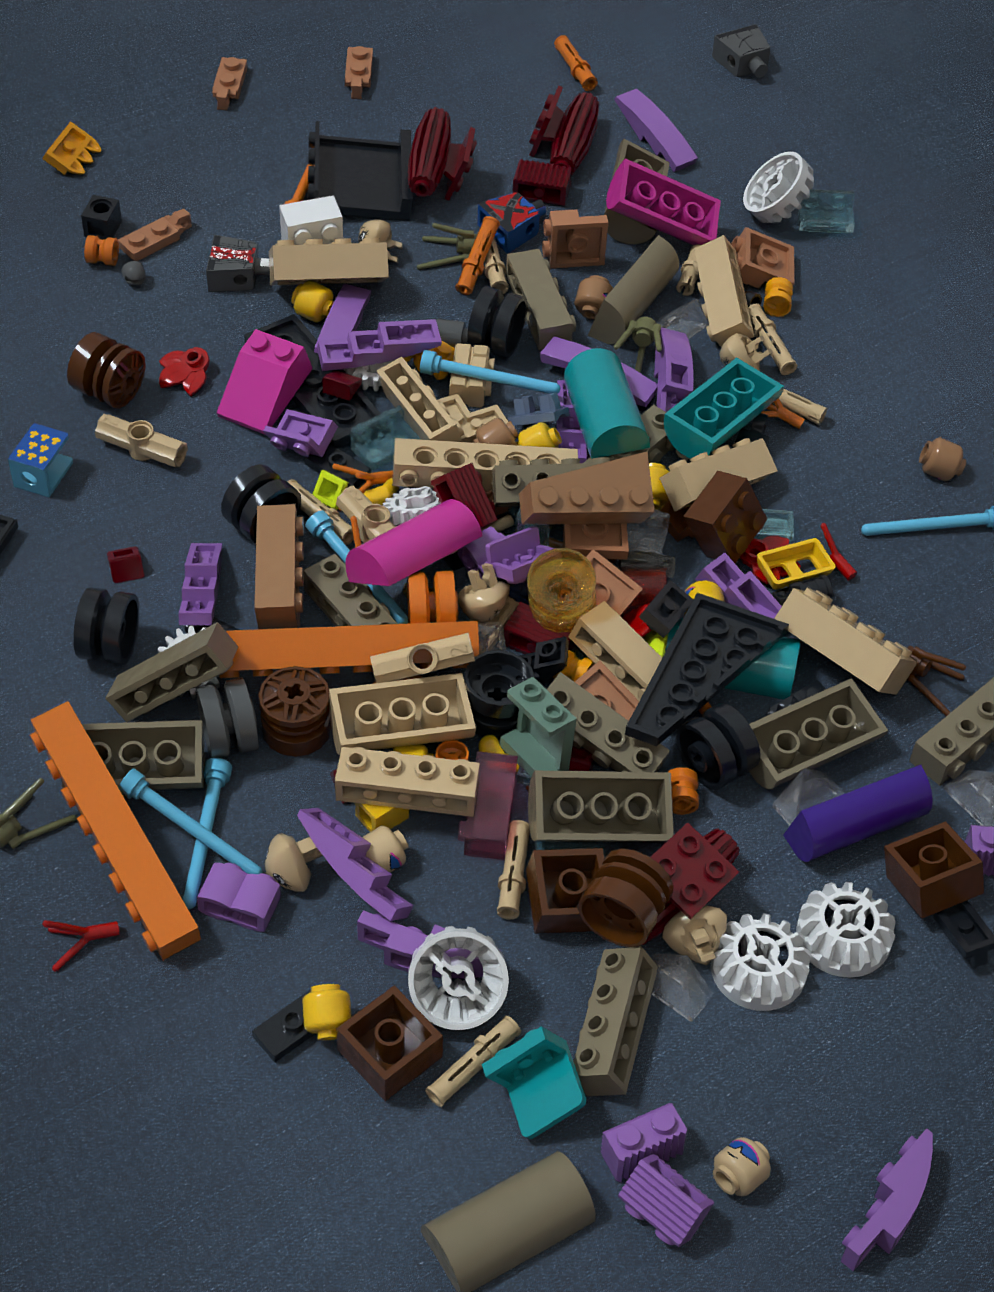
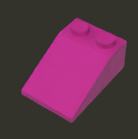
(263, 381)

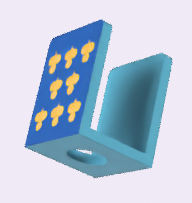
(37, 461)

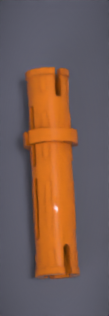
(579, 68)
(473, 265)

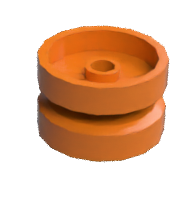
(433, 606)

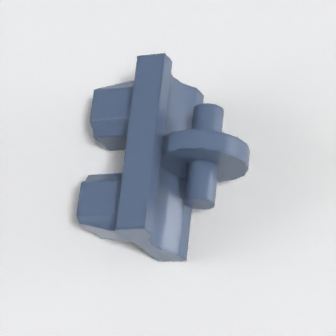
(549, 410)

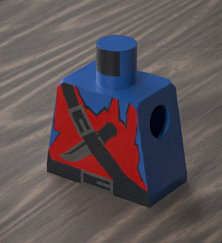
(516, 216)

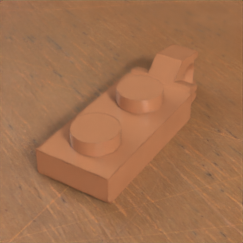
(358, 69)
(229, 81)
(155, 235)

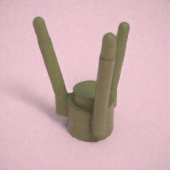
(463, 245)
(643, 332)
(10, 826)

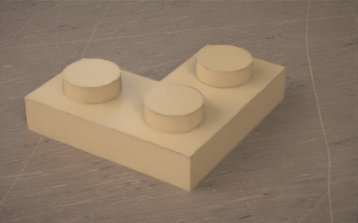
(470, 421)

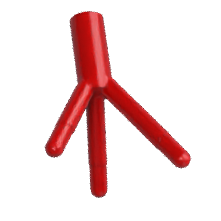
(839, 561)
(88, 933)

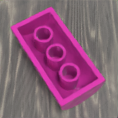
(663, 203)
(413, 545)

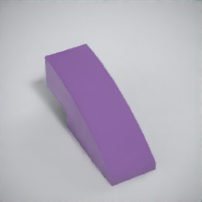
(740, 588)

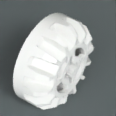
(779, 187)
(839, 947)
(758, 978)
(472, 1001)

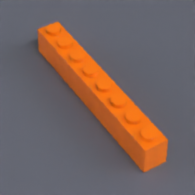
(338, 646)
(116, 831)

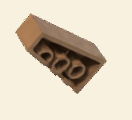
(592, 495)
(277, 567)

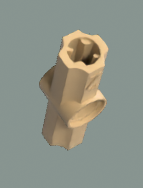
(141, 440)
(371, 518)
(400, 664)

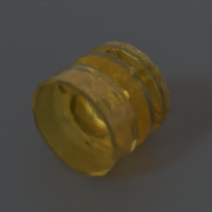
(560, 573)

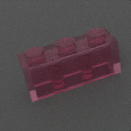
(488, 830)

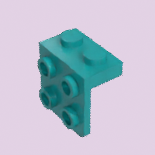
(538, 1080)

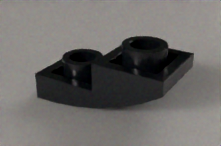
(549, 658)

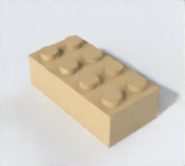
(328, 262)
(846, 642)

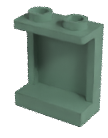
(543, 729)

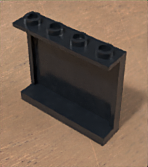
(362, 174)

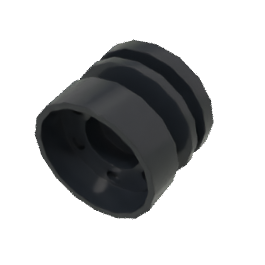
(487, 689)

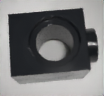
(101, 217)

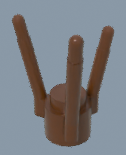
(925, 662)

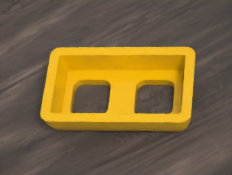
(788, 556)

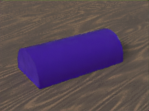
(860, 814)

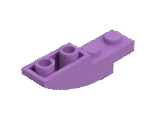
(673, 369)
(401, 941)
(896, 1201)

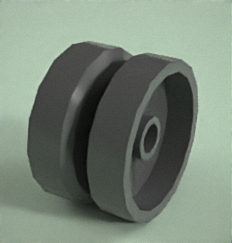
(227, 718)

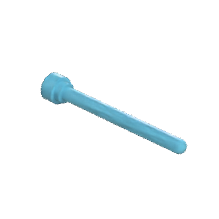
(434, 363)
(930, 523)
(321, 526)
(216, 775)
(135, 786)

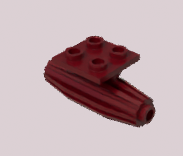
(569, 130)
(435, 155)
(698, 870)

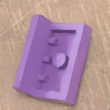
(302, 433)
(514, 554)

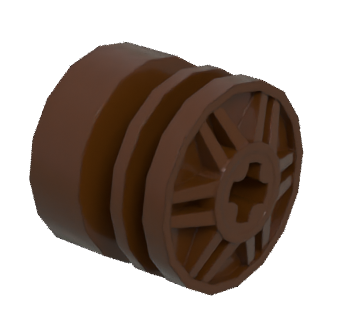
(106, 369)
(295, 711)
(626, 897)

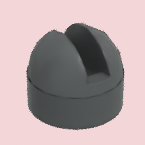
(134, 273)

